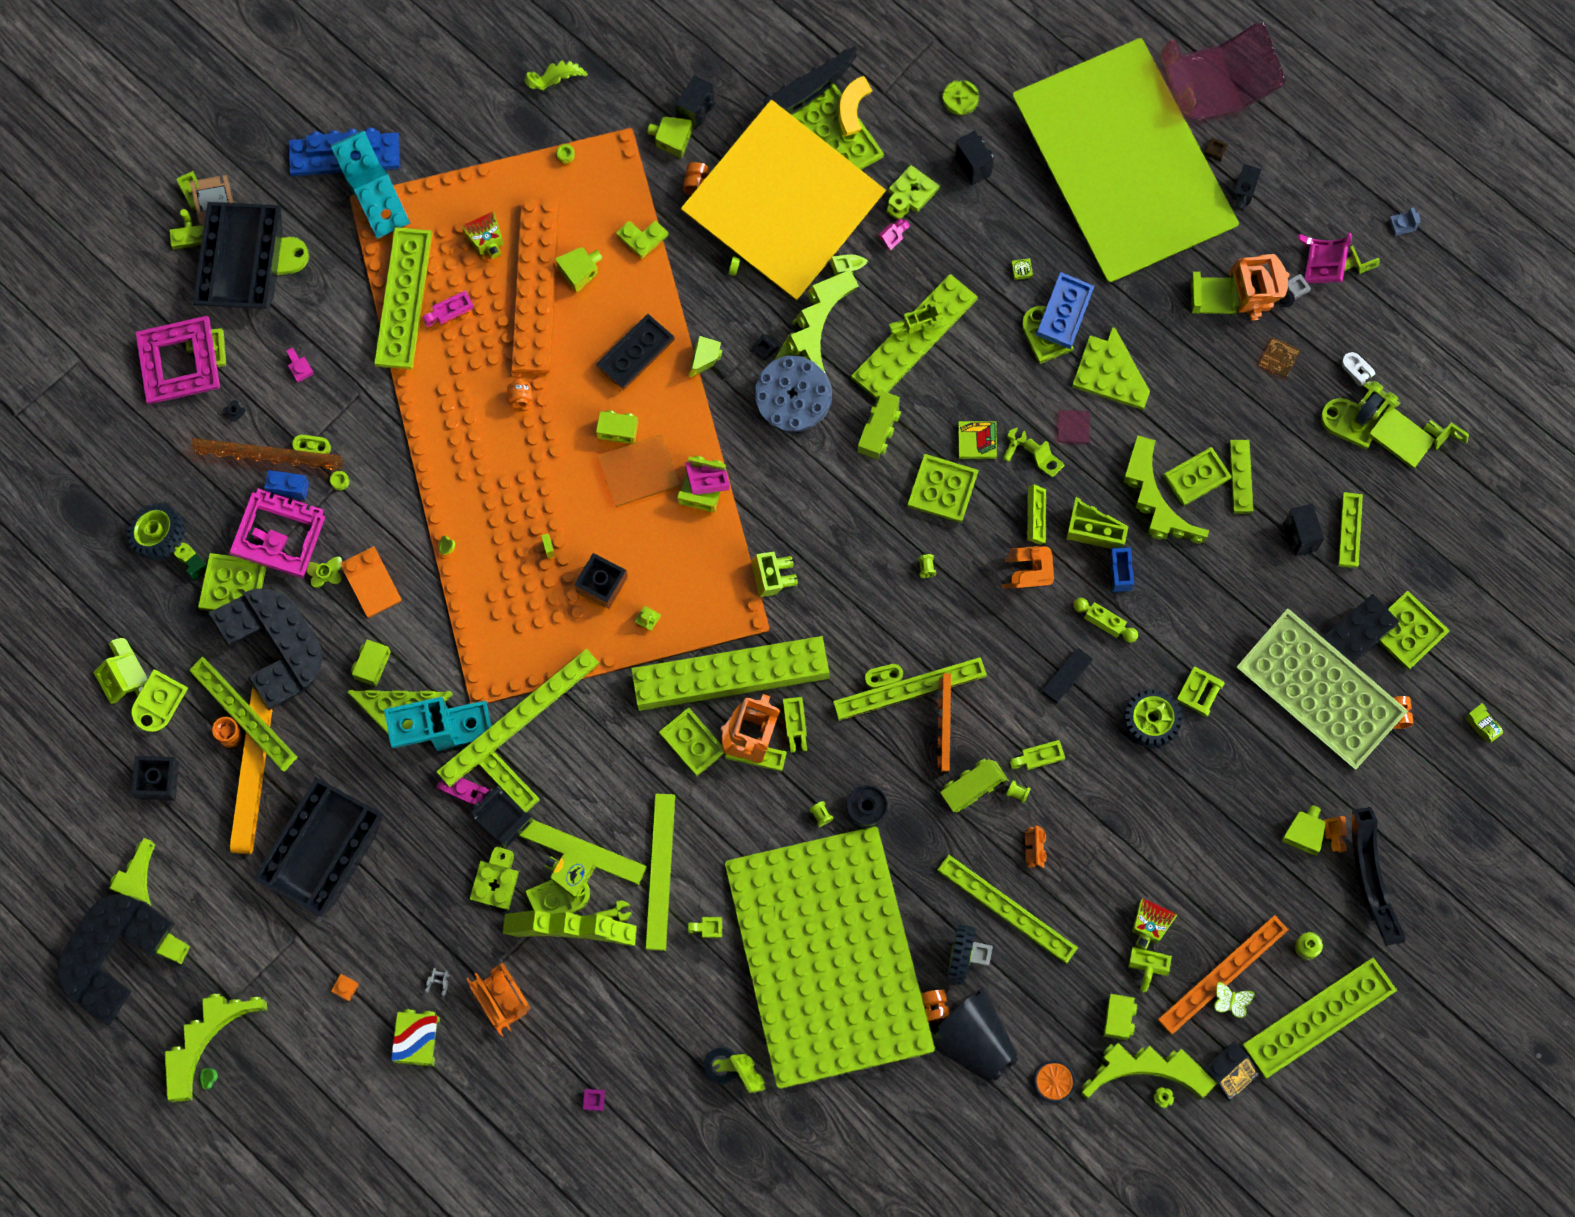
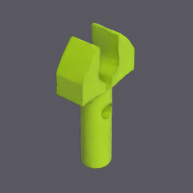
(1014, 443)
(615, 912)

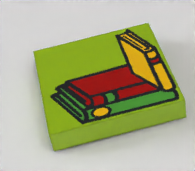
(977, 440)

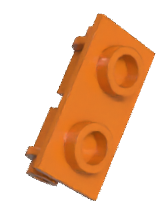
(1035, 837)

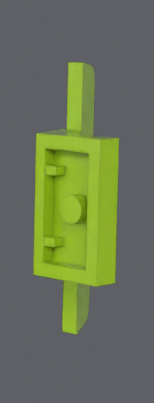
(121, 672)

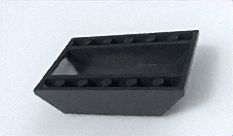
(239, 255)
(320, 848)

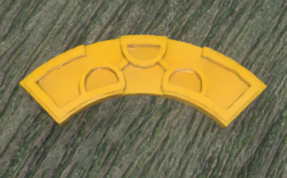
(848, 105)

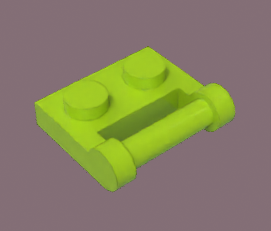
(1194, 688)

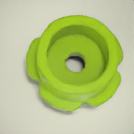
(1163, 1102)

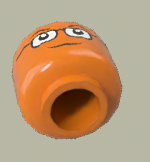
(519, 393)

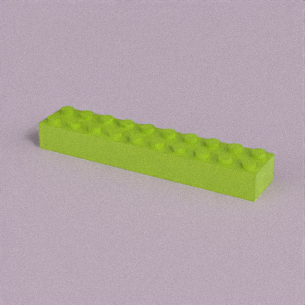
(730, 673)

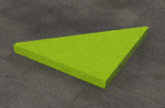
(375, 702)

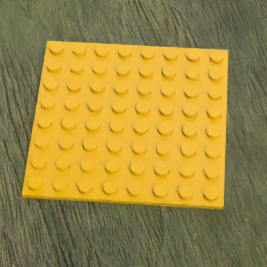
(783, 199)

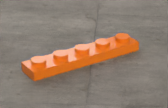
(944, 723)

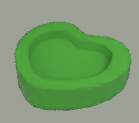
(207, 1077)

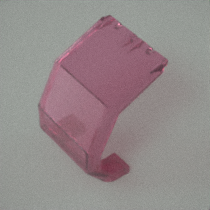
(1224, 76)

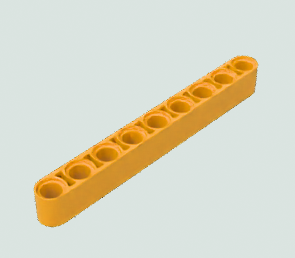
(249, 786)

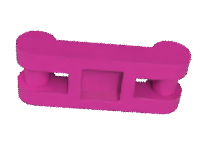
(463, 790)

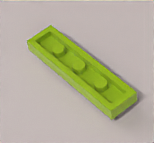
(1241, 476)
(1350, 530)
(509, 782)

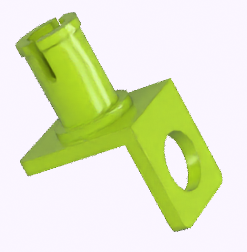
(1353, 261)
(1442, 434)
(1043, 456)

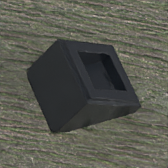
(765, 346)

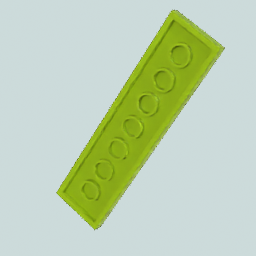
(403, 298)
(903, 349)
(1319, 1018)

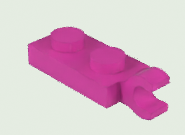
(449, 309)

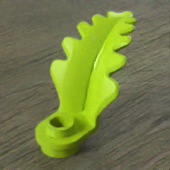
(553, 75)

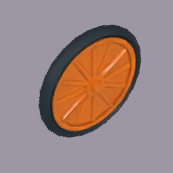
(1054, 1081)

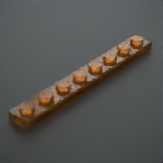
(261, 453)

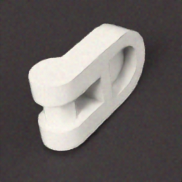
(1353, 362)

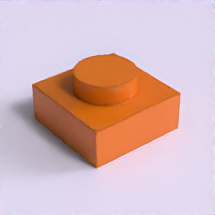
(345, 987)

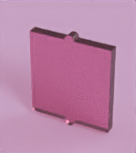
(1074, 426)

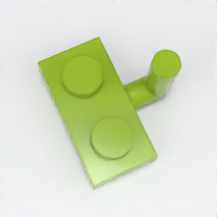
(187, 236)
(1151, 963)

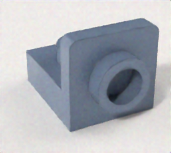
(1405, 222)

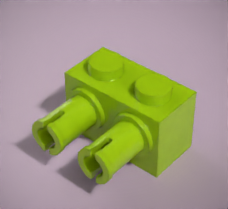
(767, 573)

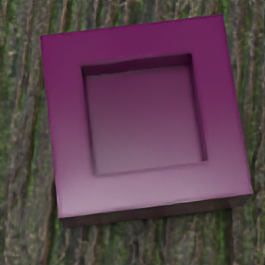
(594, 1100)

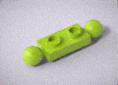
(1105, 620)

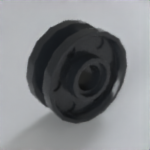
(872, 796)

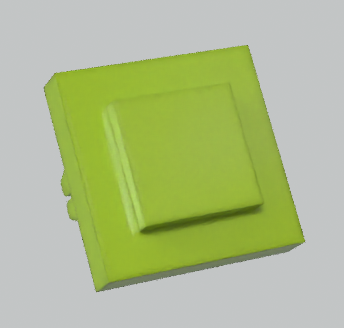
(647, 618)

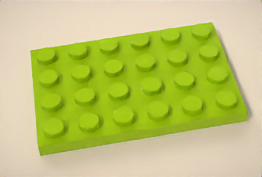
(823, 120)

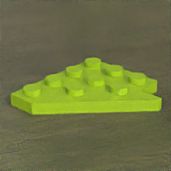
(1111, 372)

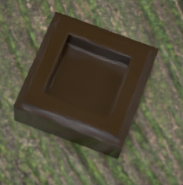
(1216, 149)

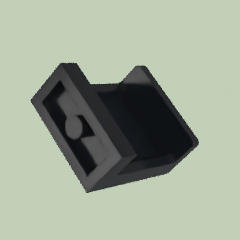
(501, 817)

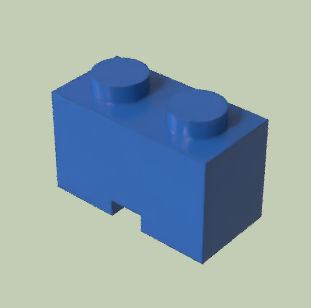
(287, 484)
(1121, 569)

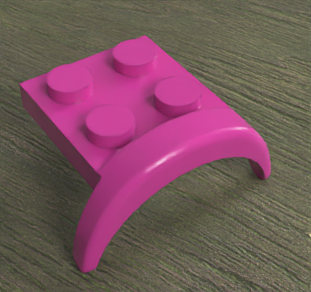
(1326, 259)

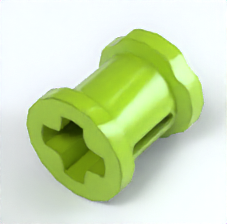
(926, 566)
(1018, 791)
(821, 814)

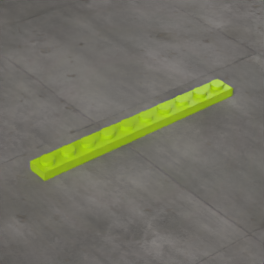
(517, 718)

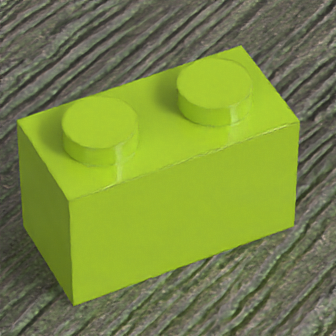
(617, 427)
(370, 662)
(1119, 1017)

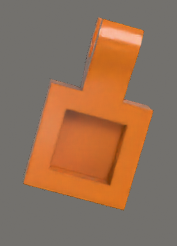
(1335, 830)

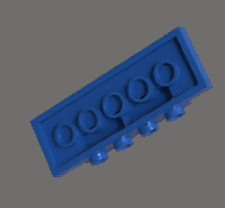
(316, 156)

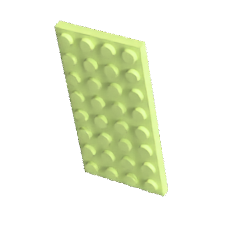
(1322, 689)

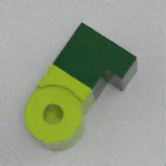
(188, 556)

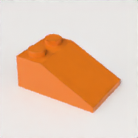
(371, 582)

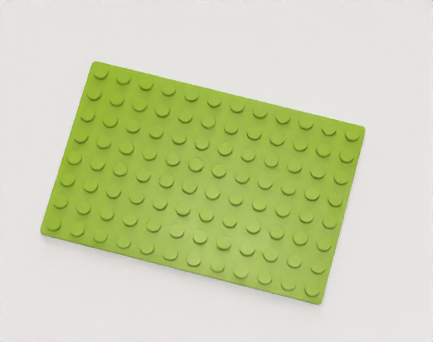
(1125, 160)
(836, 965)

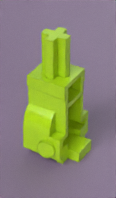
(912, 323)

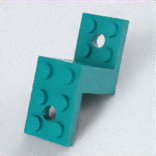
(370, 184)
(436, 723)

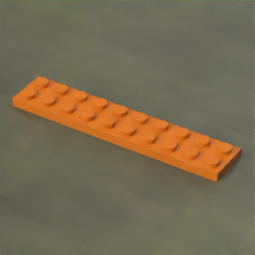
(535, 286)

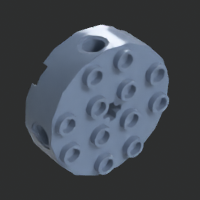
(782, 378)

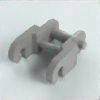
(431, 979)

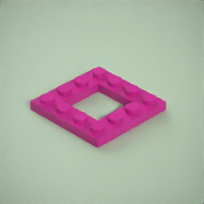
(207, 374)

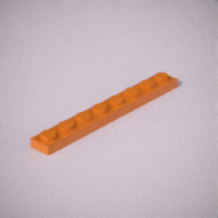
(1223, 973)

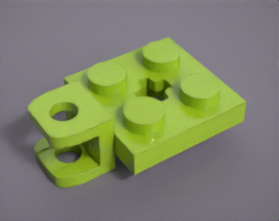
(902, 196)
(496, 870)

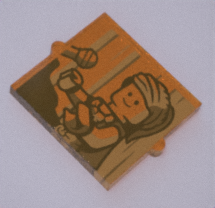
(1279, 357)

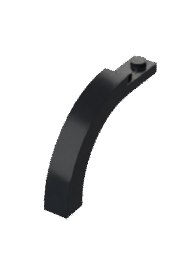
(1370, 876)

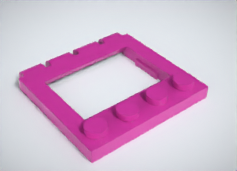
(276, 559)

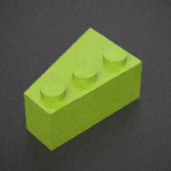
(880, 425)
(1095, 528)
(973, 784)

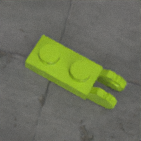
(795, 721)

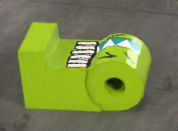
(1484, 724)

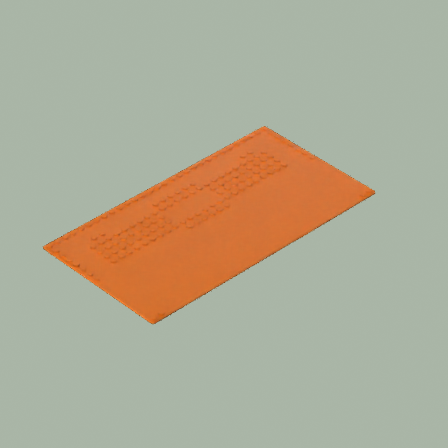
(511, 474)

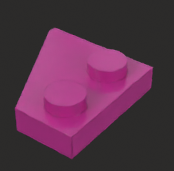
(706, 479)

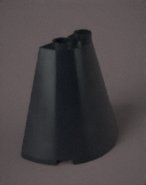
(976, 1038)

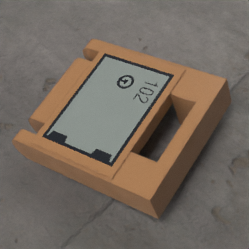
(210, 191)

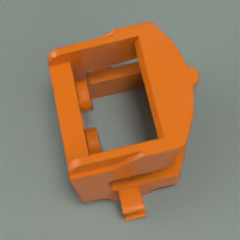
(1270, 289)
(1042, 571)
(754, 748)
(503, 996)

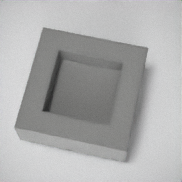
(1298, 286)
(981, 954)

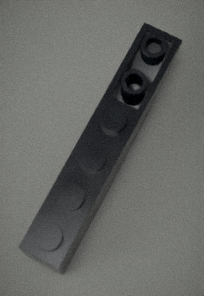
(809, 87)

